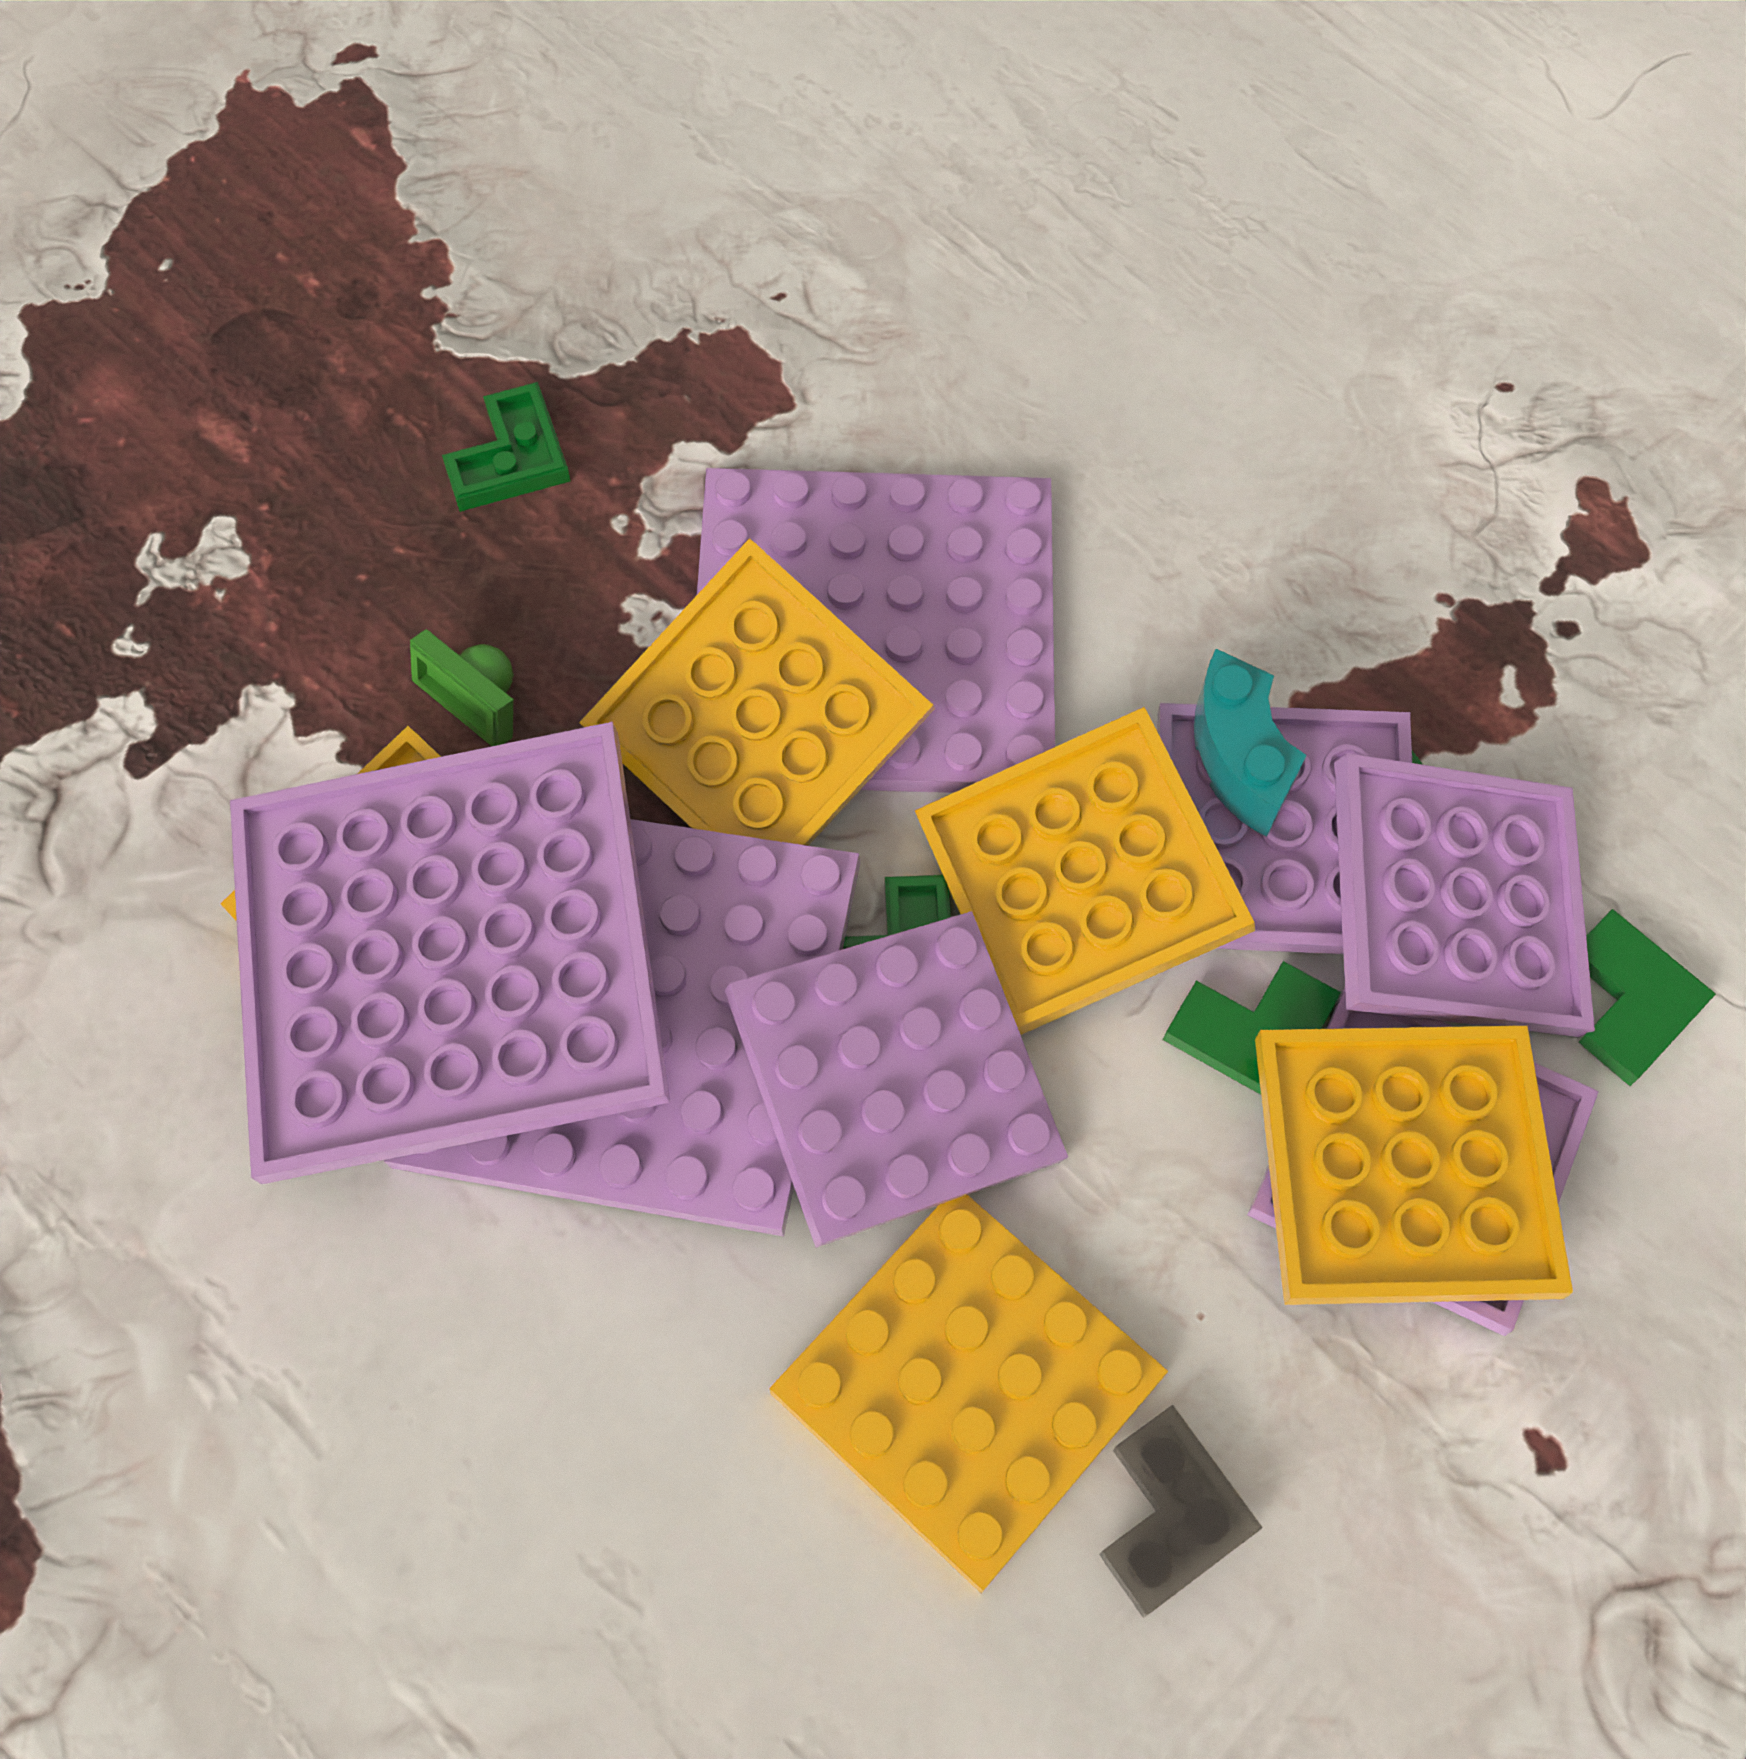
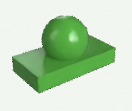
(467, 684)

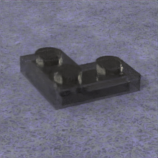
(1194, 1517)

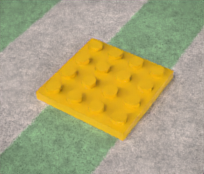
(759, 708)
(1085, 870)
(1410, 1166)
(968, 1387)

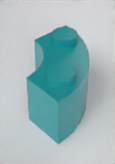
(1241, 744)

